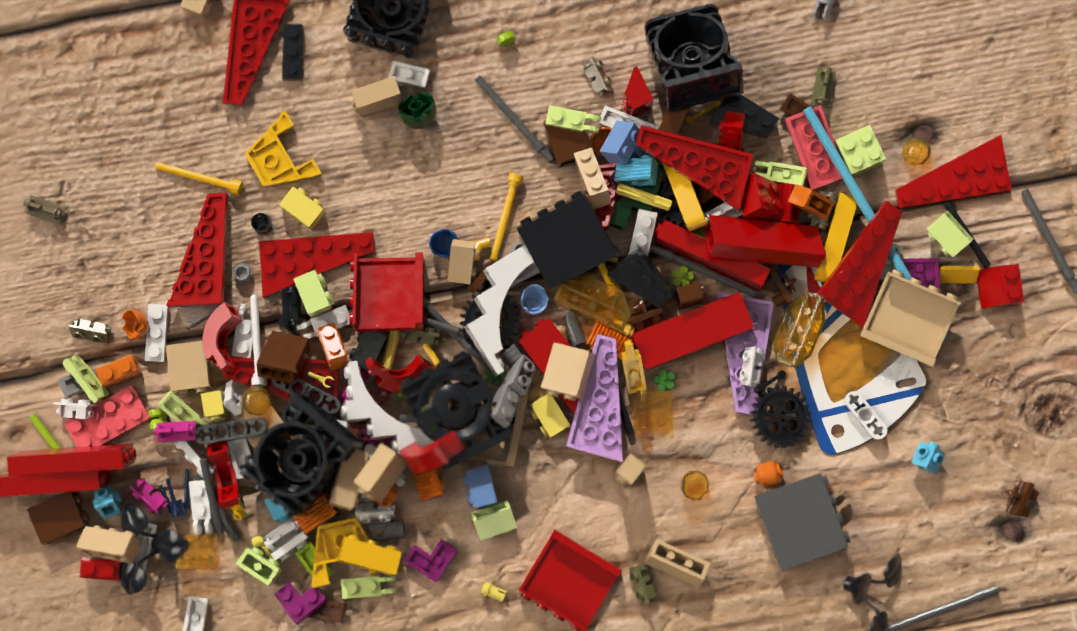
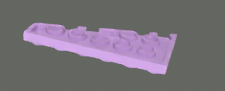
(760, 314)
(597, 416)

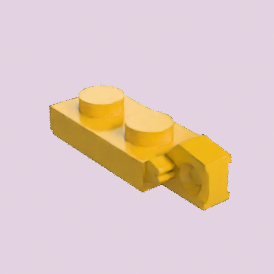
(633, 369)

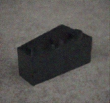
(757, 119)
(642, 278)

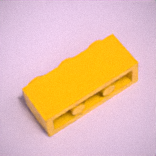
(369, 555)

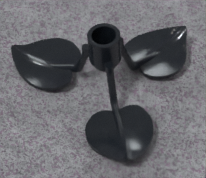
(168, 544)
(859, 587)

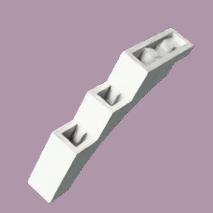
(485, 329)

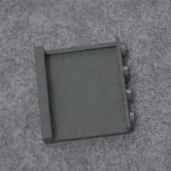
(802, 521)

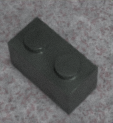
(370, 345)

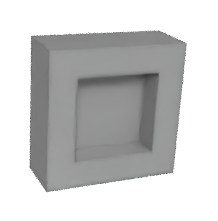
(69, 386)

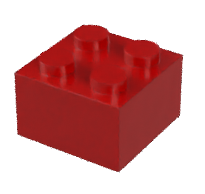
(761, 199)

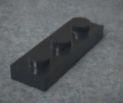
(292, 52)

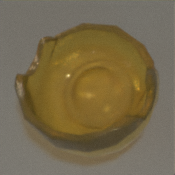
(917, 152)
(256, 400)
(694, 485)

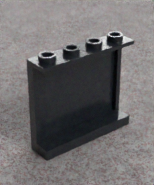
(567, 239)

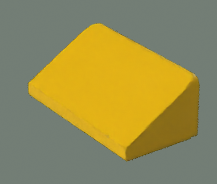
(958, 274)

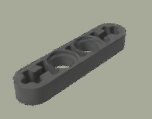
(307, 390)
(231, 430)

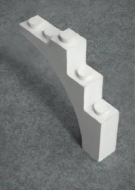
(380, 424)

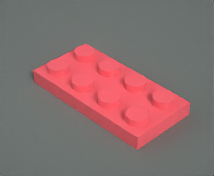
(810, 149)
(110, 420)

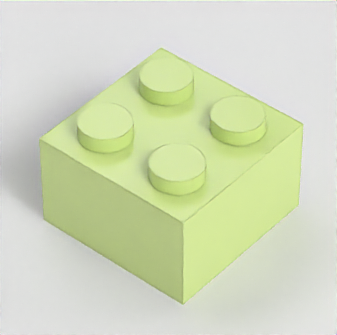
(860, 150)
(949, 234)
(313, 293)

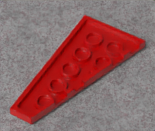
(250, 37)
(709, 165)
(970, 175)
(291, 258)
(203, 266)
(858, 273)
(246, 369)

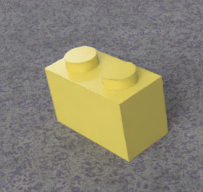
(302, 207)
(214, 406)
(549, 415)

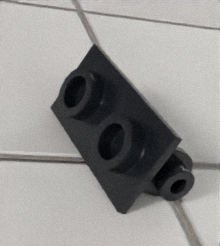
(291, 307)

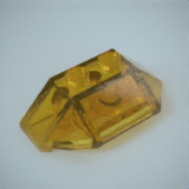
(595, 302)
(799, 329)

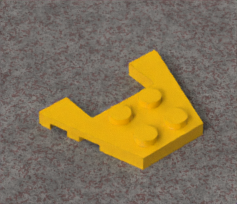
(272, 161)
(328, 546)

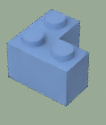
(622, 143)
(481, 487)

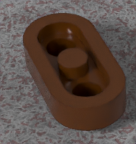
(478, 282)

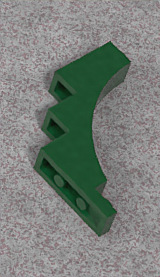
(624, 206)

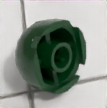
(418, 111)

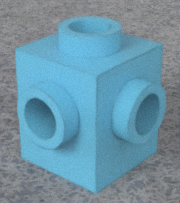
(928, 457)
(107, 501)

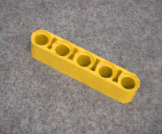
(686, 199)
(836, 235)

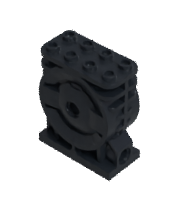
(405, 41)
(693, 57)
(463, 369)
(320, 469)

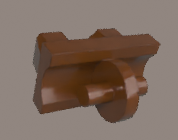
(783, 297)
(652, 312)
(1018, 498)

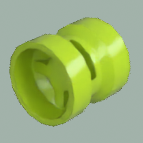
(154, 415)

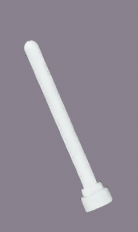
(256, 380)

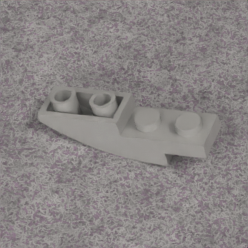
(511, 389)

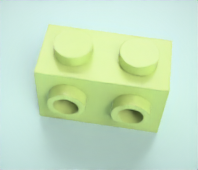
(494, 520)
(259, 566)

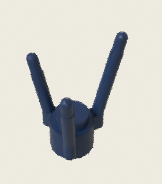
(177, 507)

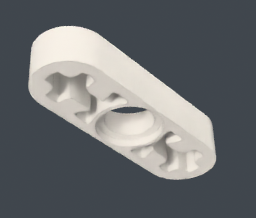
(870, 430)

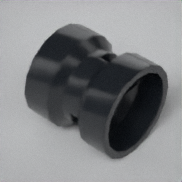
(261, 223)

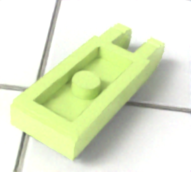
(571, 119)
(783, 173)
(86, 378)
(179, 409)
(365, 587)

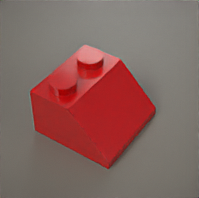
(637, 95)
(1000, 286)

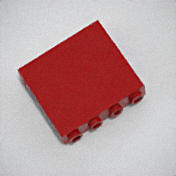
(387, 294)
(569, 581)

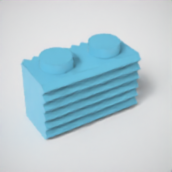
(637, 172)

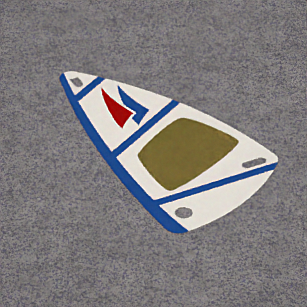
(842, 365)

